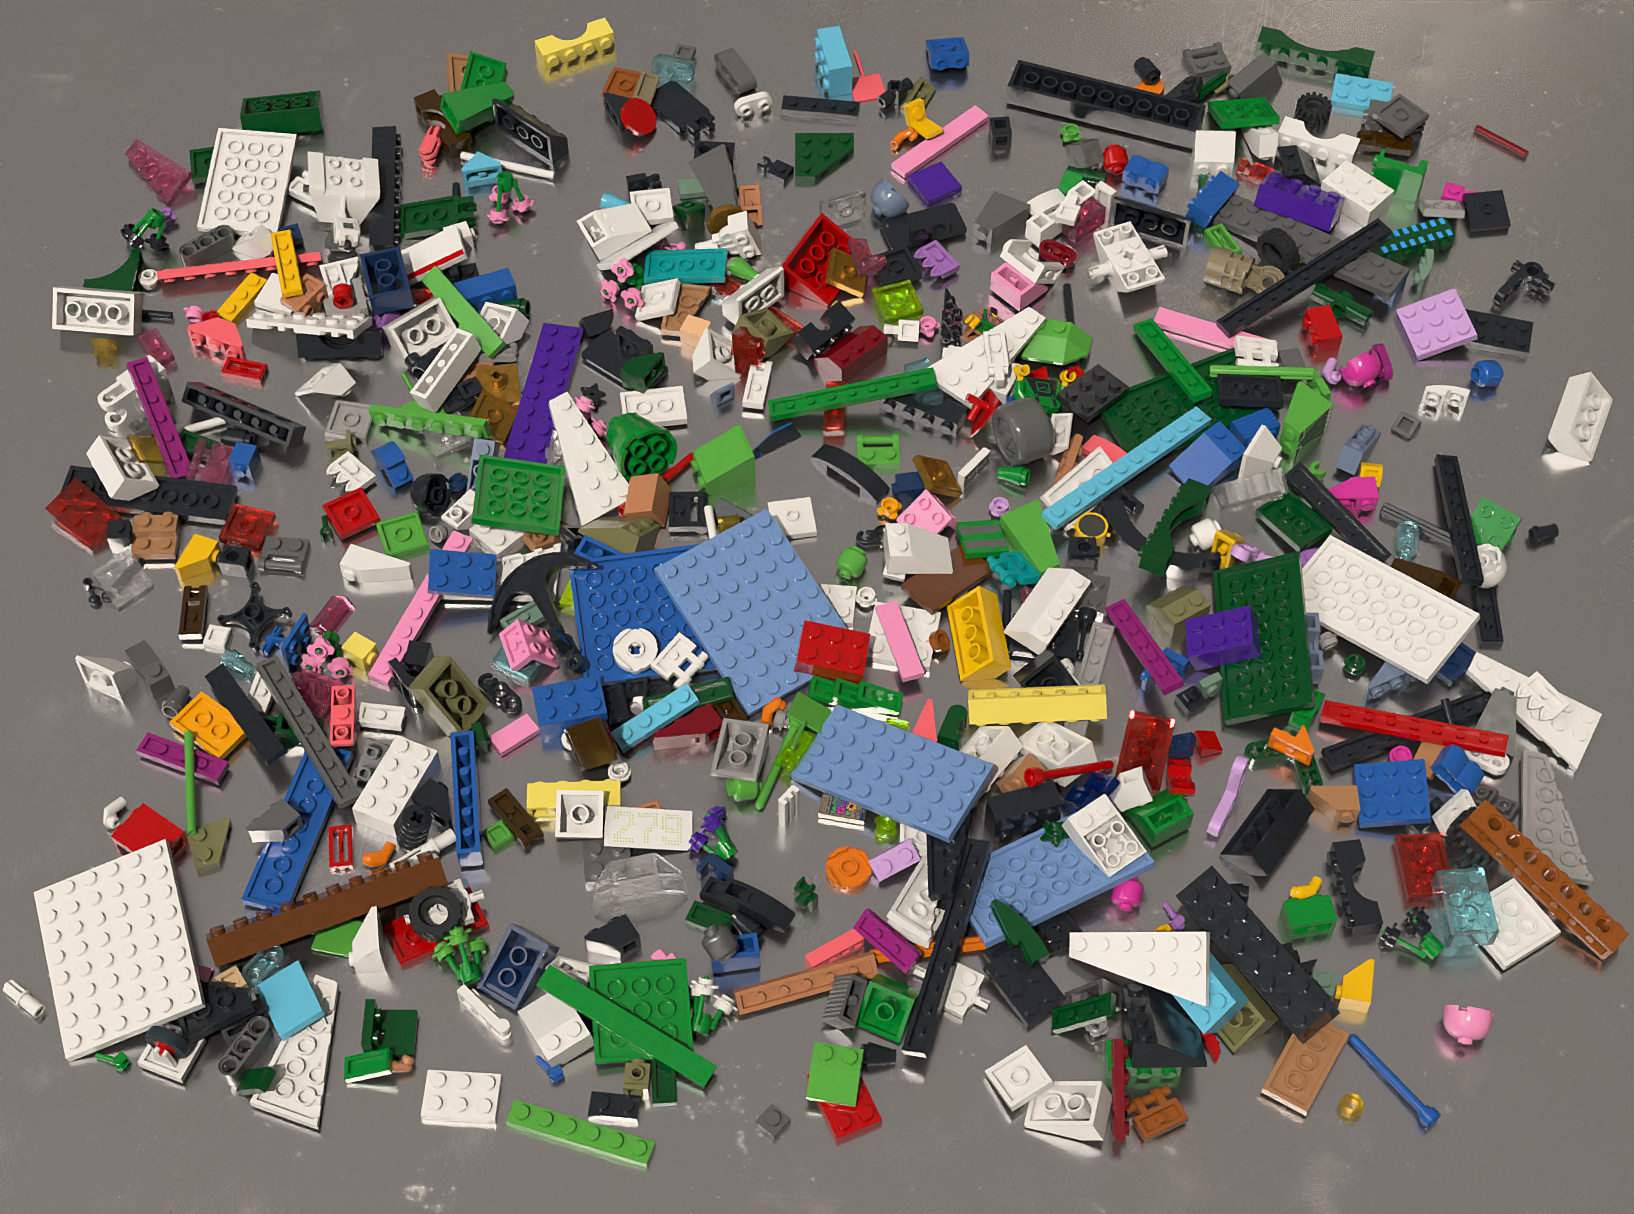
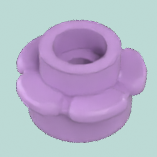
(999, 502)

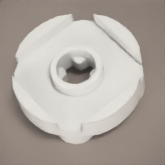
(637, 662)

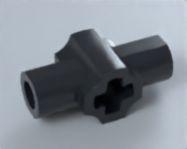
(894, 92)

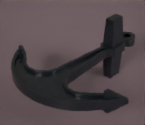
(533, 580)

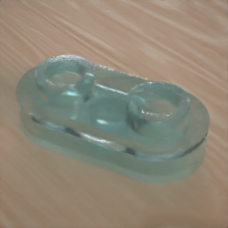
(1407, 542)
(261, 965)

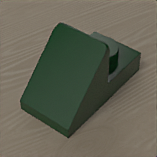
(691, 212)

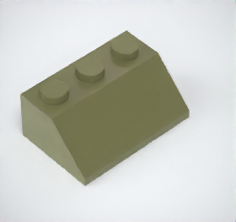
(1251, 1020)

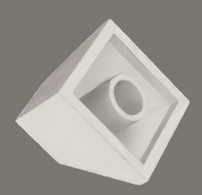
(505, 321)
(713, 357)
(328, 382)
(1261, 454)
(107, 674)
(368, 945)

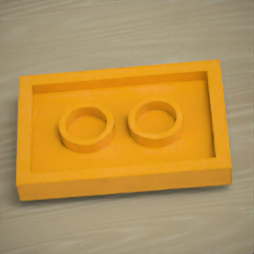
(211, 724)

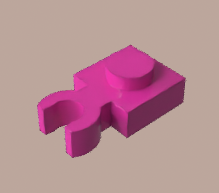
(1454, 192)

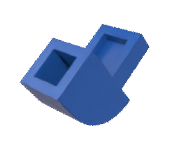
(393, 462)

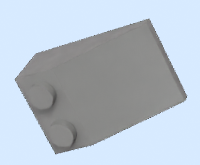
(740, 749)

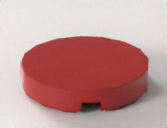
(638, 117)

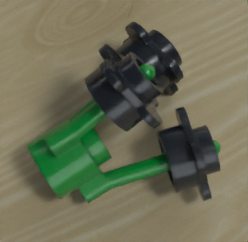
(152, 219)
(1419, 927)

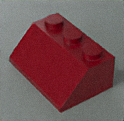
(853, 353)

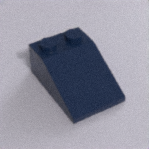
(517, 966)

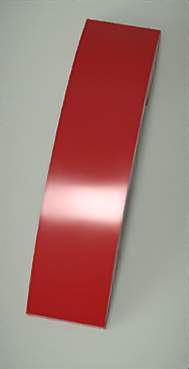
(1179, 778)

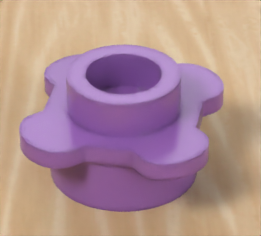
(170, 217)

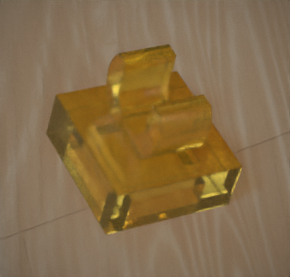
(103, 345)

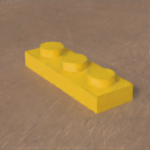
(241, 298)

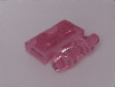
(216, 465)

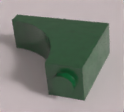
(123, 278)

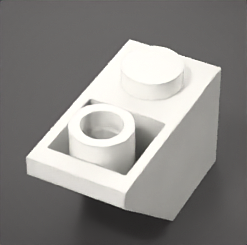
(460, 514)
(1132, 790)

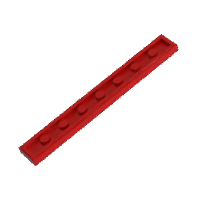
(1414, 728)

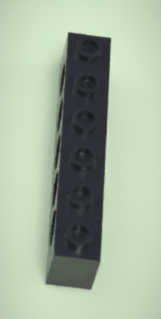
(243, 414)

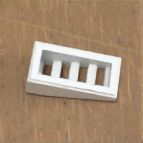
(573, 968)

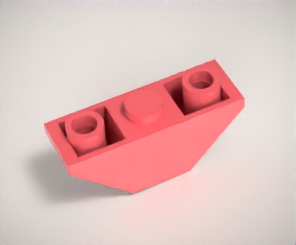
(218, 336)
(343, 716)

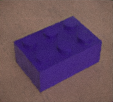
(1223, 638)

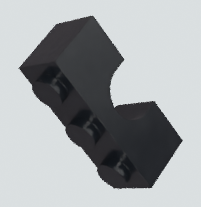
(812, 340)

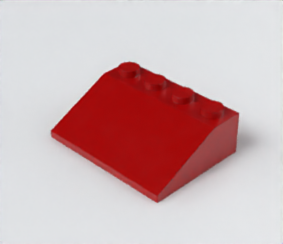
(808, 260)

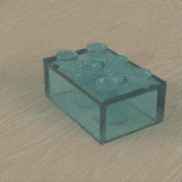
(1464, 907)

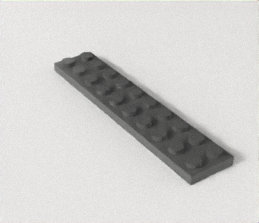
(1365, 271)

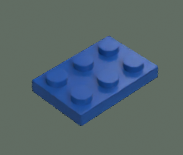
(462, 573)

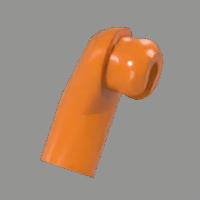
(902, 135)
(768, 710)
(379, 858)

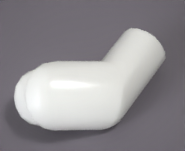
(110, 813)

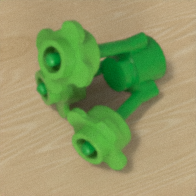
(475, 947)

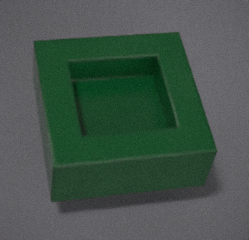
(481, 737)

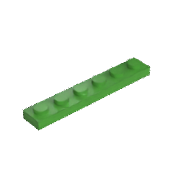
(430, 421)
(580, 1133)

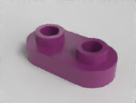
(1387, 370)

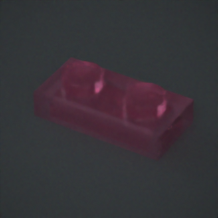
(156, 346)

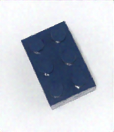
(386, 280)

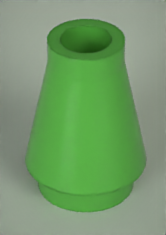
(742, 269)

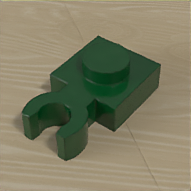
(805, 896)

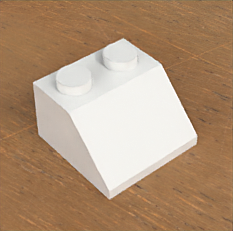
(1213, 152)
(579, 814)

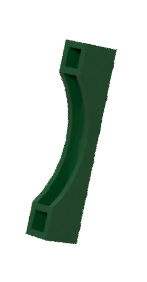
(1280, 47)
(1159, 550)

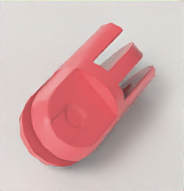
(431, 145)

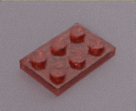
(82, 513)
(1418, 861)

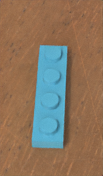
(655, 717)

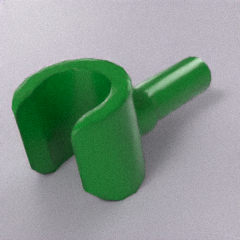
(118, 1062)

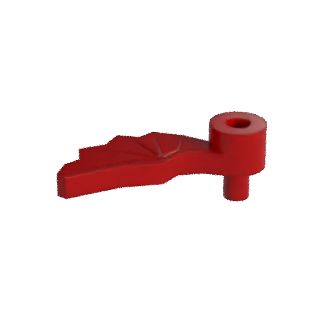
(1212, 1045)

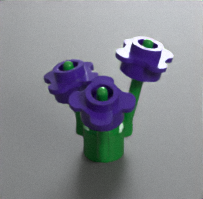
(714, 821)

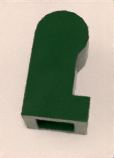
(952, 725)

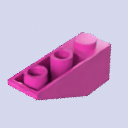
(1357, 493)

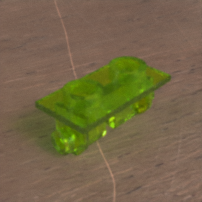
(790, 758)

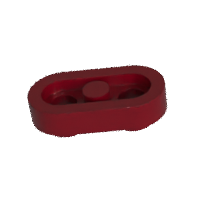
(1057, 252)

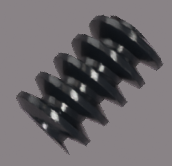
(414, 827)

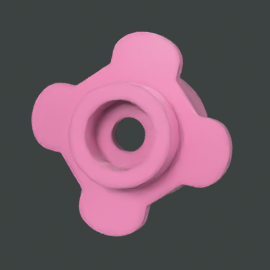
(194, 314)
(928, 326)

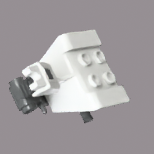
(342, 196)

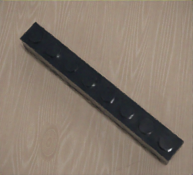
(385, 212)

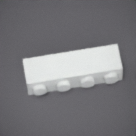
(446, 370)

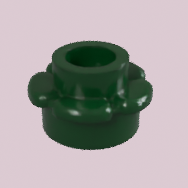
(1355, 659)

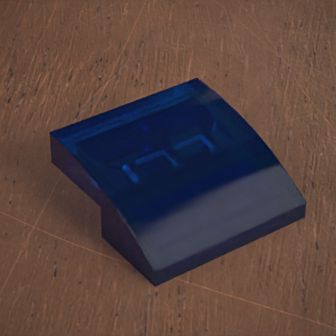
(1095, 786)

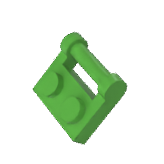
(879, 456)

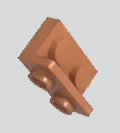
(313, 295)

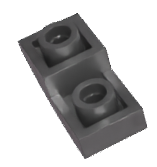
(1505, 806)

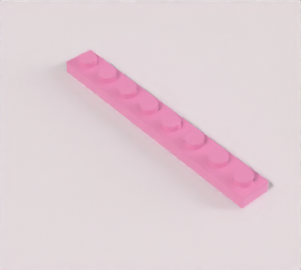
(414, 618)

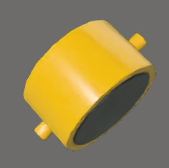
(1092, 525)

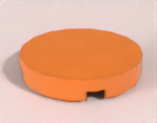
(848, 868)

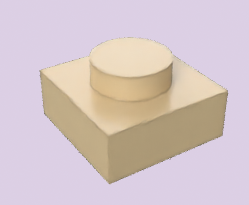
(232, 978)

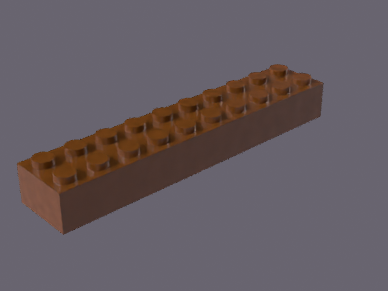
(324, 909)

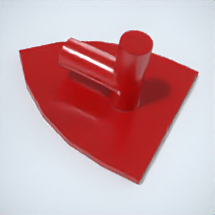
(981, 410)

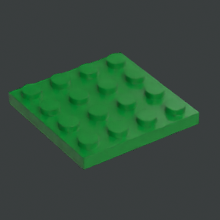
(518, 495)
(650, 991)

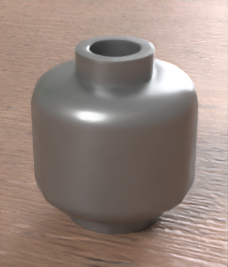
(719, 942)

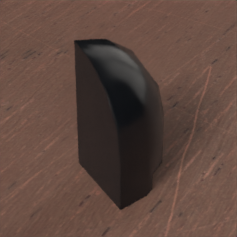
(597, 322)

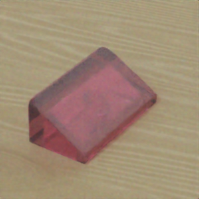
(332, 615)

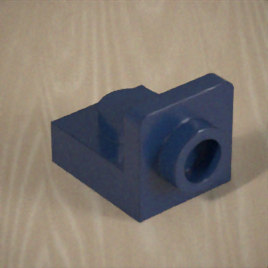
(714, 866)

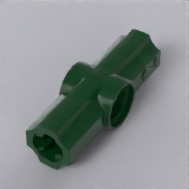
(1342, 304)

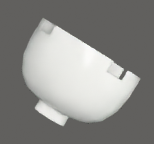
(1493, 565)

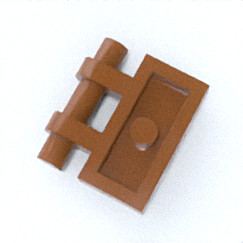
(1158, 1119)

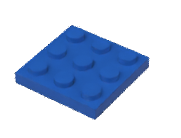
(1392, 793)

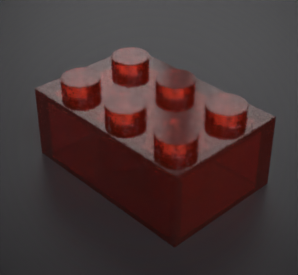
(1146, 745)

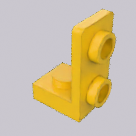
(916, 118)

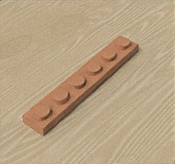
(802, 983)

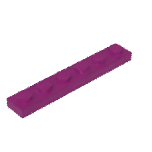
(159, 417)
(1144, 647)

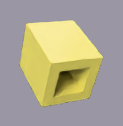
(360, 651)

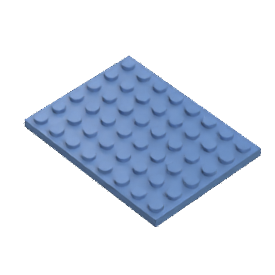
(747, 606)

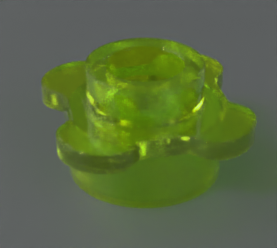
(883, 832)

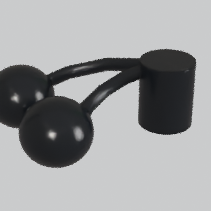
(94, 598)

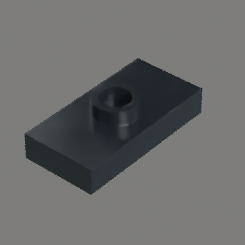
(617, 705)

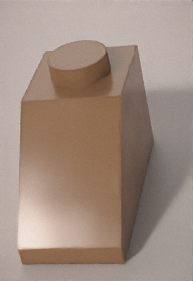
(1336, 802)

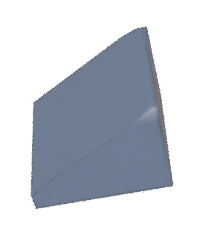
(723, 394)

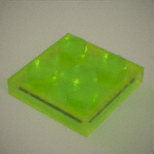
(897, 302)

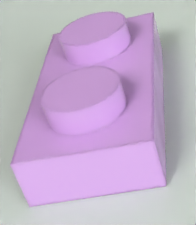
(894, 859)

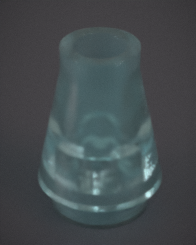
(236, 662)

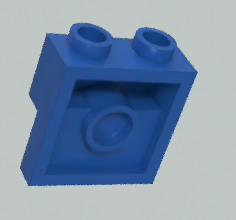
(947, 53)

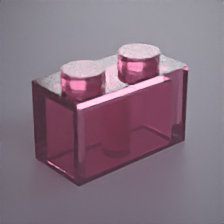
(1090, 218)

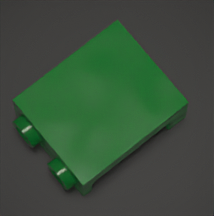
(1401, 177)

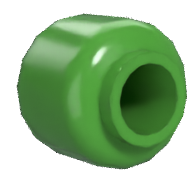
(851, 562)
(742, 789)

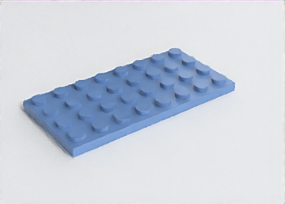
(893, 773)
(1042, 881)

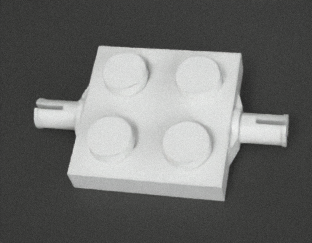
(437, 913)
(962, 990)

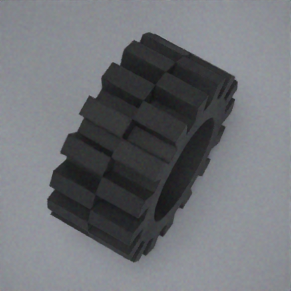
(1316, 102)

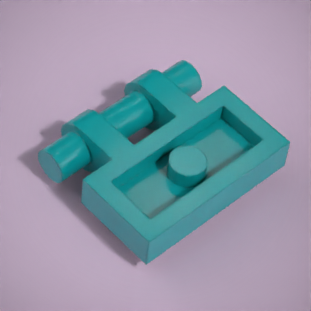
(1017, 569)

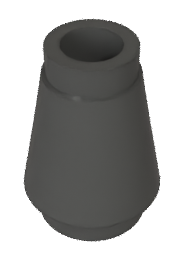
(175, 701)

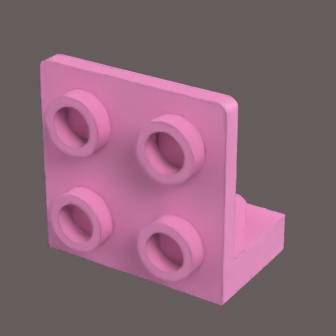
(928, 513)
(527, 643)

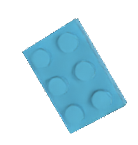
(1356, 92)

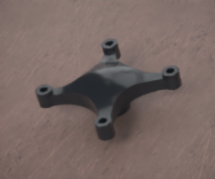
(254, 616)

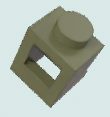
(637, 1085)

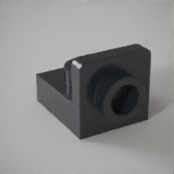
(463, 272)

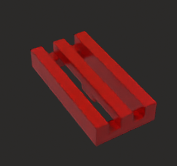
(242, 372)
(341, 864)

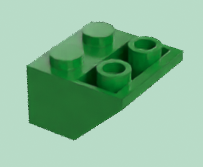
(1161, 817)

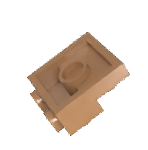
(155, 536)

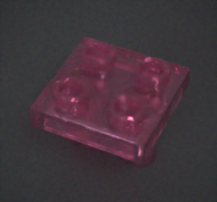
(315, 691)

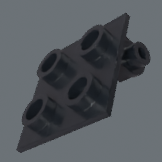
(951, 320)

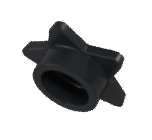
(586, 391)

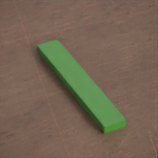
(463, 311)

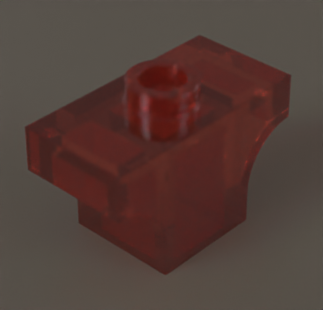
(746, 349)

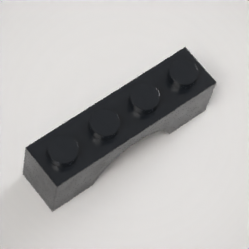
(367, 344)
(944, 417)
(1361, 914)

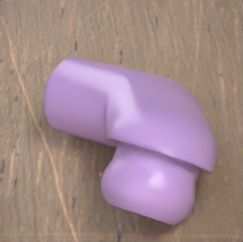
(1329, 373)

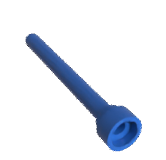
(1427, 1114)

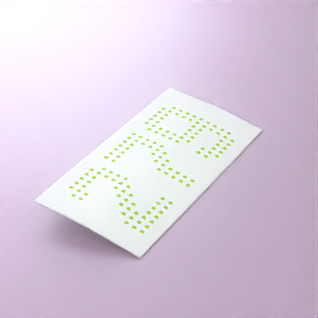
(647, 828)

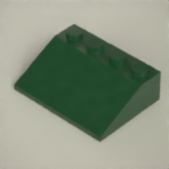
(283, 113)

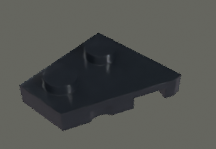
(1187, 89)

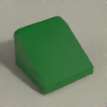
(1068, 181)

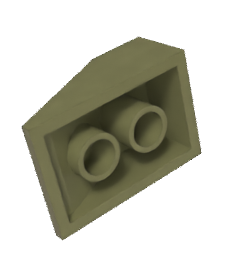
(623, 533)

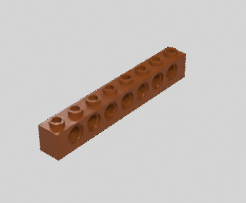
(1546, 891)

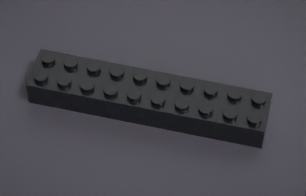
(1105, 103)

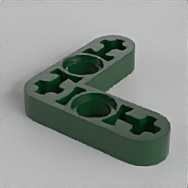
(1301, 774)

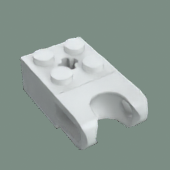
(126, 400)

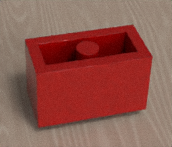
(1322, 329)

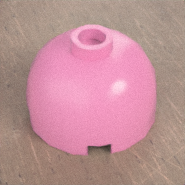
(1467, 1023)

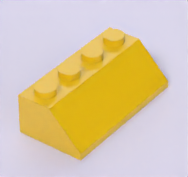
(978, 636)

